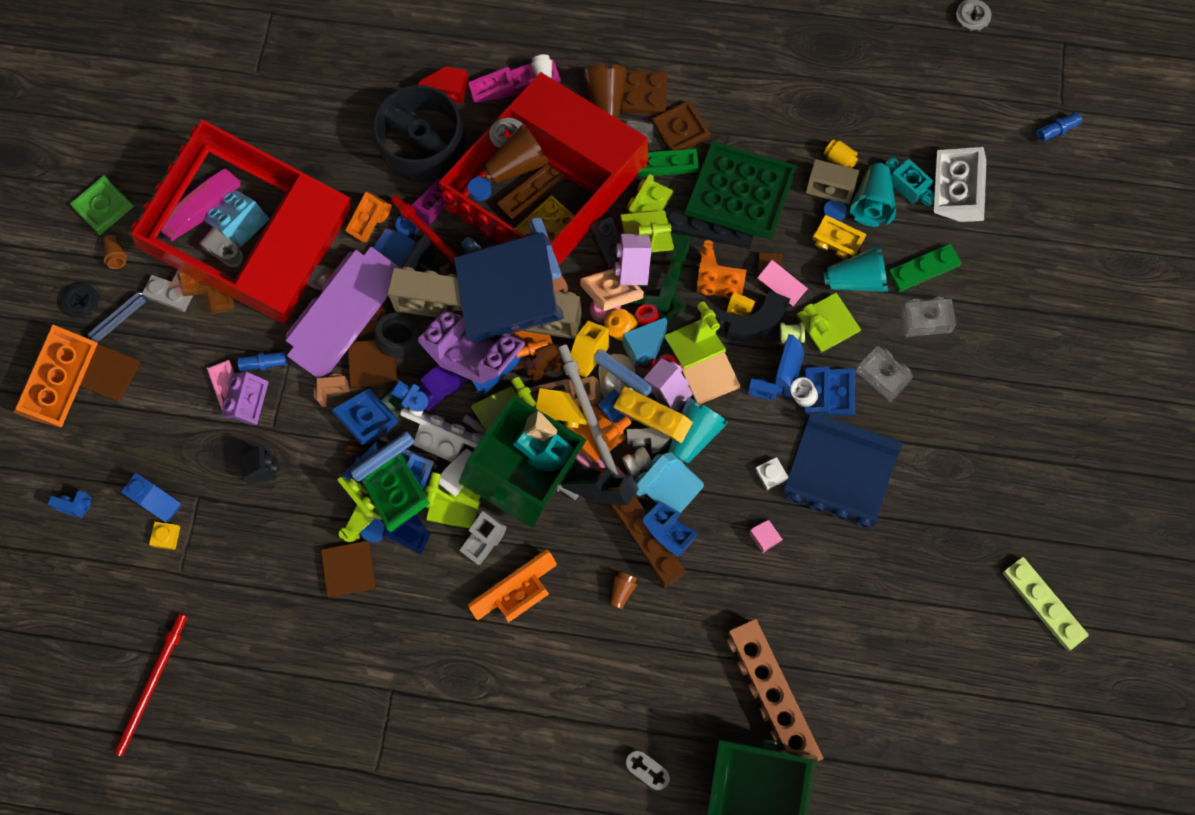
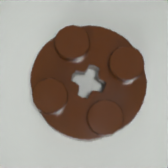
(547, 360)

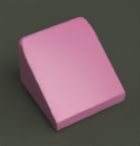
(765, 536)

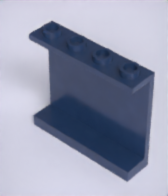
(507, 288)
(842, 470)

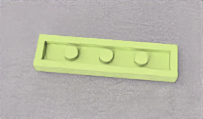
(1045, 604)

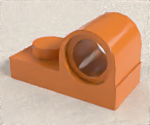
(368, 213)

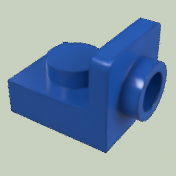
(764, 389)
(607, 405)
(74, 507)

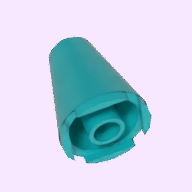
(875, 197)
(858, 272)
(703, 429)

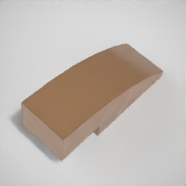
(590, 384)

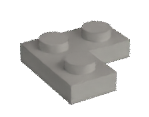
(166, 292)

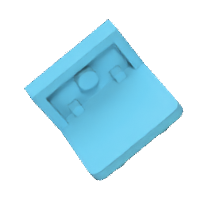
(237, 217)
(669, 482)

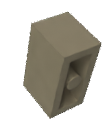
(832, 181)

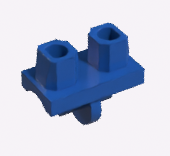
(410, 396)

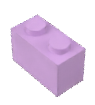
(634, 259)
(668, 384)

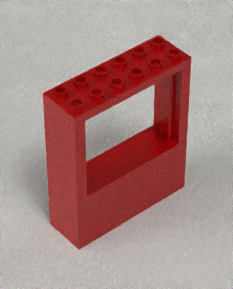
(578, 142)
(288, 246)

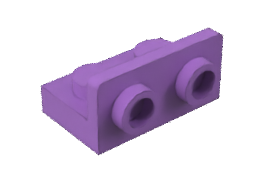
(244, 397)

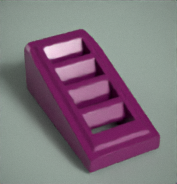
(425, 211)

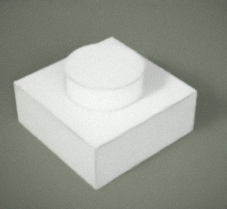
(771, 473)

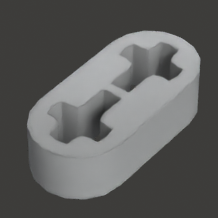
(651, 765)

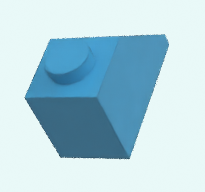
(644, 342)

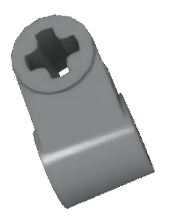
(220, 247)

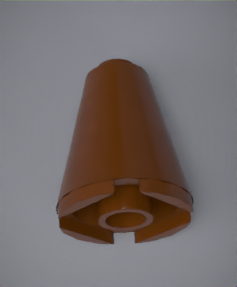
(606, 87)
(515, 157)

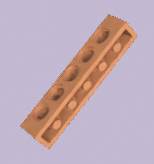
(752, 634)

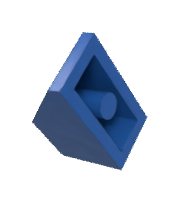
(151, 498)

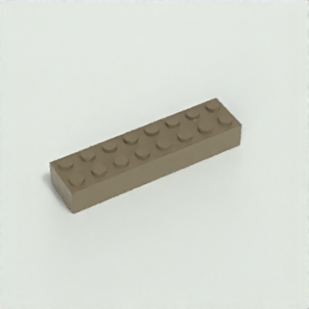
(432, 293)

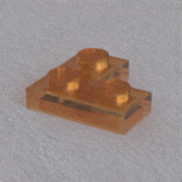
(217, 301)

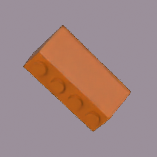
(55, 377)

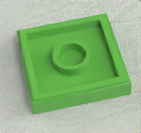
(101, 205)

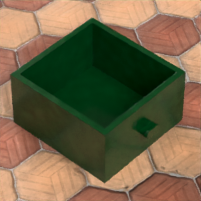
(501, 470)
(761, 780)

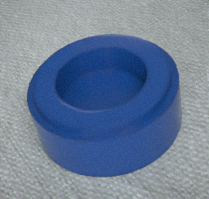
(479, 188)
(835, 210)
(405, 227)
(373, 531)

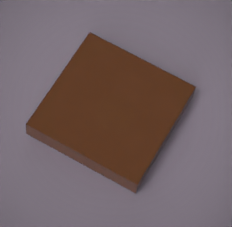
(681, 127)
(370, 366)
(109, 373)
(348, 569)

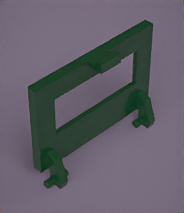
(663, 301)

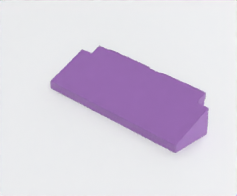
(340, 312)

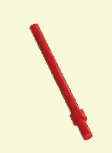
(409, 213)
(172, 638)

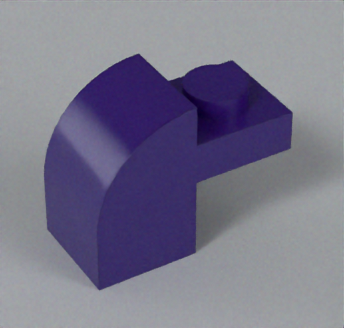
(440, 383)

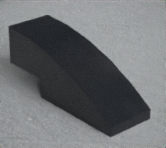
(601, 485)

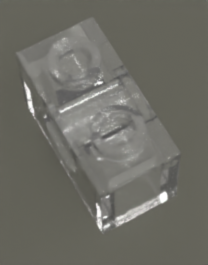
(917, 324)
(888, 386)

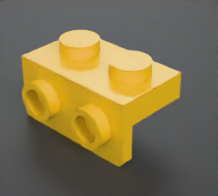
(838, 237)

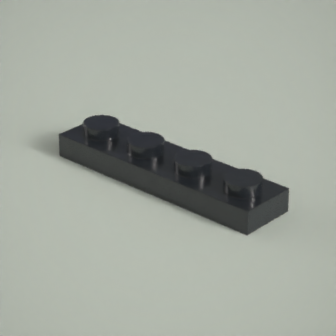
(706, 230)

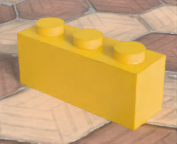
(653, 414)

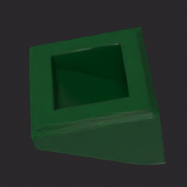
(676, 307)
(391, 402)

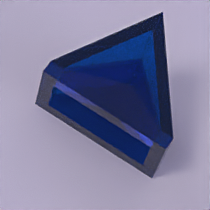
(409, 535)

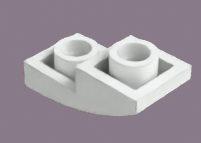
(451, 475)

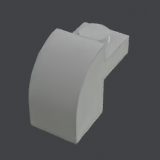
(640, 437)
(485, 535)

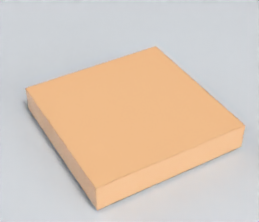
(607, 291)
(711, 378)

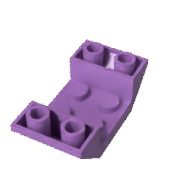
(457, 353)

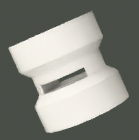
(800, 388)
(637, 462)

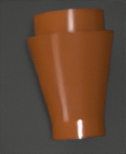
(113, 253)
(622, 589)

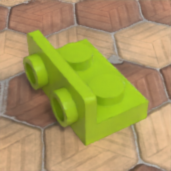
(650, 197)

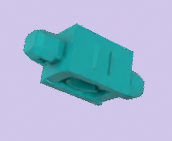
(910, 171)

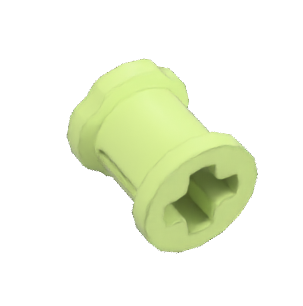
(797, 330)

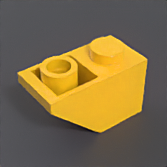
(586, 345)
(560, 407)

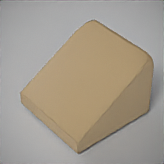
(539, 427)

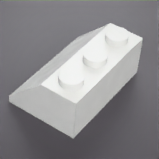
(960, 184)

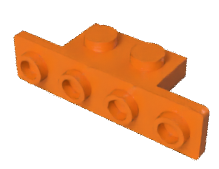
(516, 591)

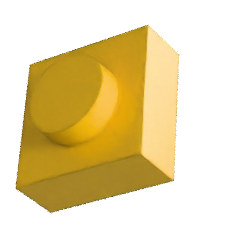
(740, 305)
(164, 535)

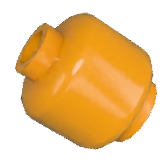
(620, 322)

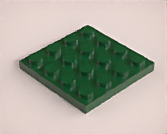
(741, 190)

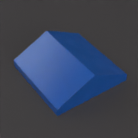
(365, 417)

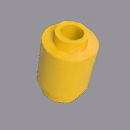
(841, 154)

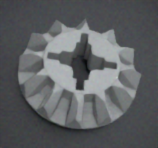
(982, 14)
(497, 131)

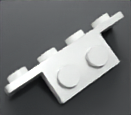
(439, 436)

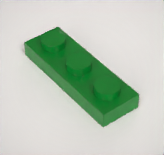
(670, 163)
(924, 268)

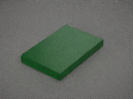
(395, 492)

